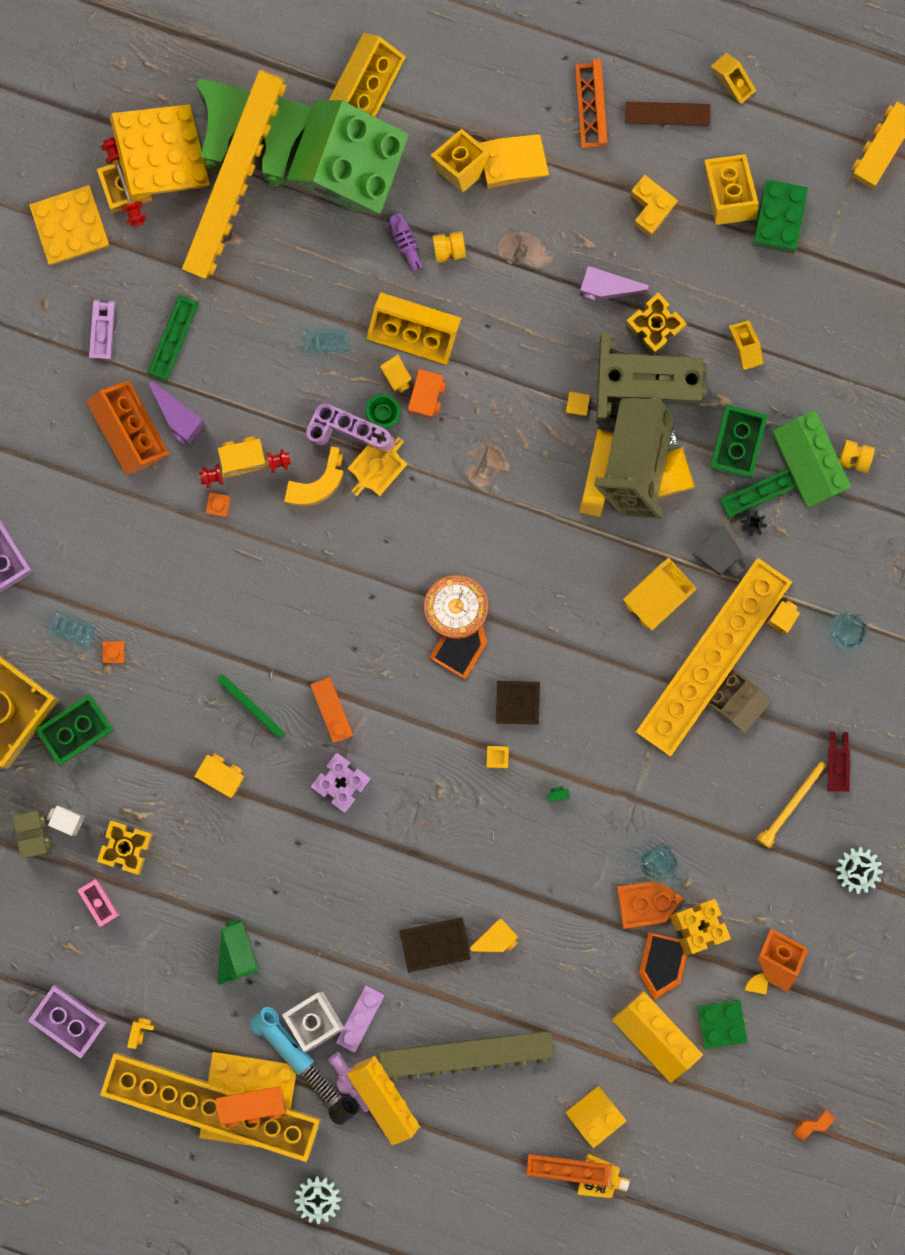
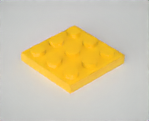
(69, 225)

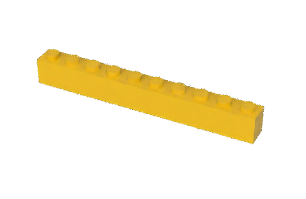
(234, 173)

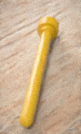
(767, 837)

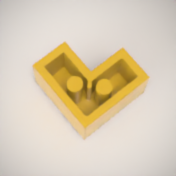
(656, 202)

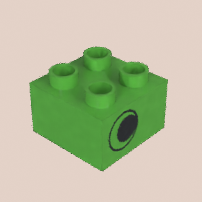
(347, 156)

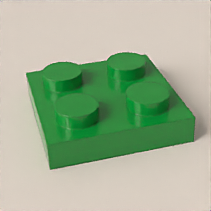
(722, 1024)

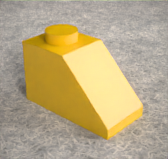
(733, 77)
(746, 345)
(396, 374)
(783, 617)
(496, 939)

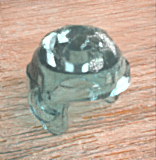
(848, 630)
(659, 864)

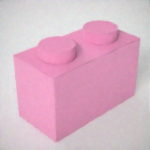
(98, 902)

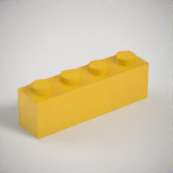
(882, 149)
(383, 1100)

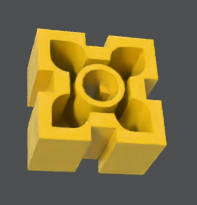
(656, 310)
(114, 854)
(689, 920)

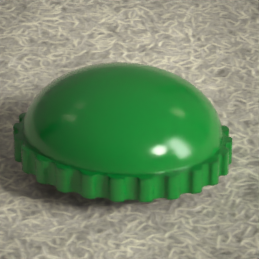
(383, 410)

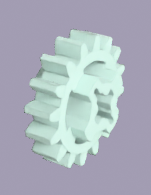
(862, 880)
(328, 1199)

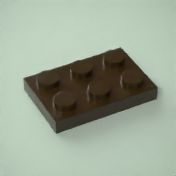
(435, 944)

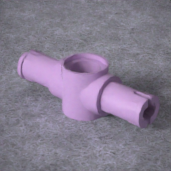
(344, 1084)

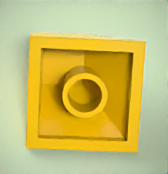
(676, 474)

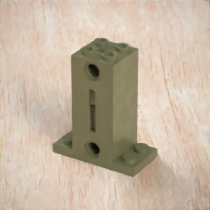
(646, 377)
(637, 457)

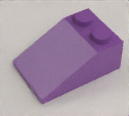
(180, 419)

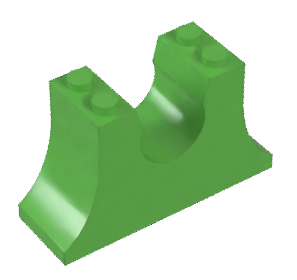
(225, 109)

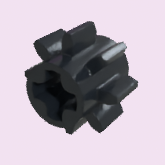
(754, 517)

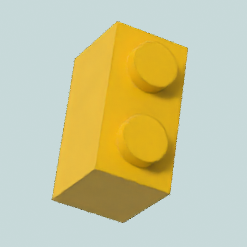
(219, 775)

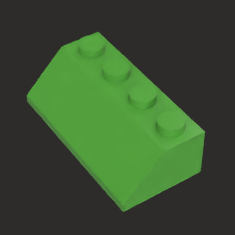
(811, 459)

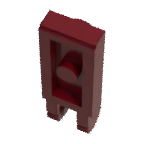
(838, 765)

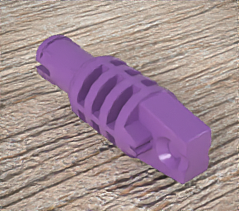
(405, 241)

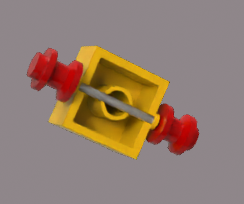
(115, 187)
(242, 459)

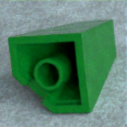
(236, 953)

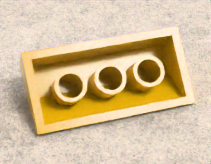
(369, 74)
(413, 328)
(657, 1037)

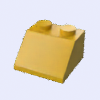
(460, 160)
(595, 1116)

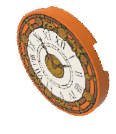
(456, 606)

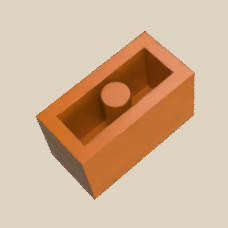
(426, 394)

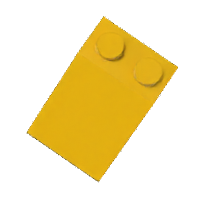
(514, 160)
(731, 189)

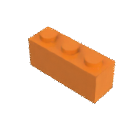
(251, 1106)

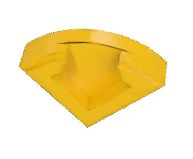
(757, 984)

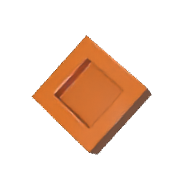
(218, 504)
(114, 652)

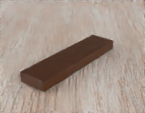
(667, 113)

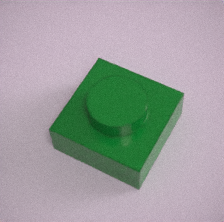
(557, 794)

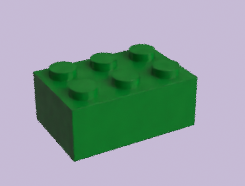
(780, 216)
(738, 442)
(75, 730)

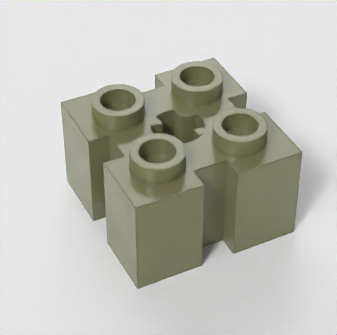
(32, 834)

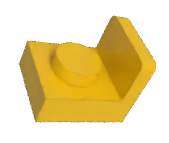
(136, 1035)

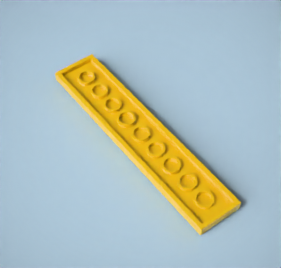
(713, 657)

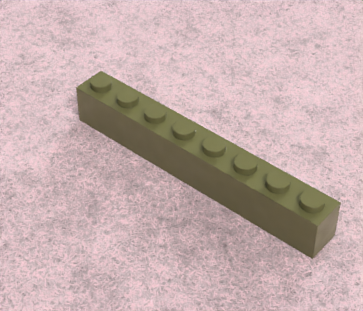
(467, 1054)

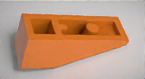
(332, 710)

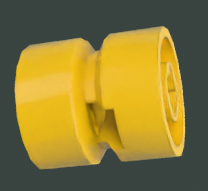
(449, 246)
(862, 461)

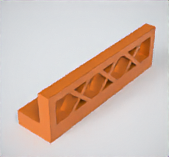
(599, 109)

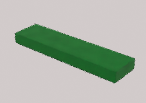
(173, 338)
(757, 493)
(255, 710)

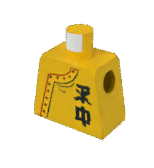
(603, 1191)

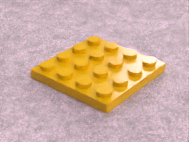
(159, 150)
(248, 1075)

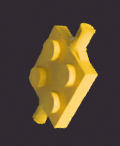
(377, 468)

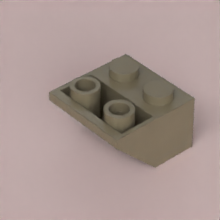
(739, 701)

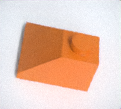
(781, 959)

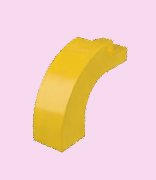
(318, 491)

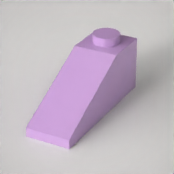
(605, 285)

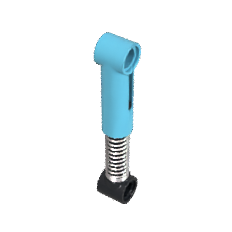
(267, 1024)

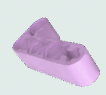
(352, 430)

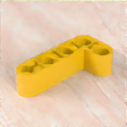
(593, 499)

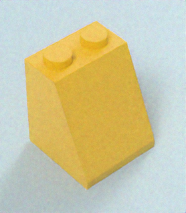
(659, 594)

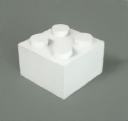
(313, 1021)

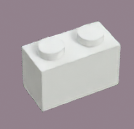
(65, 820)

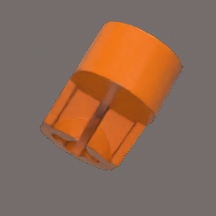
(821, 1123)

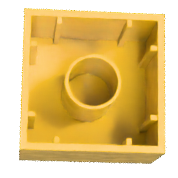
(22, 710)

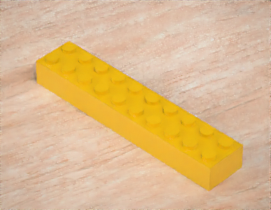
(194, 1103)

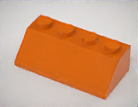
(127, 427)

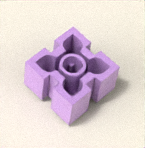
(339, 769)

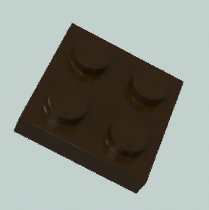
(517, 702)

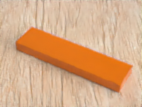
(569, 1170)

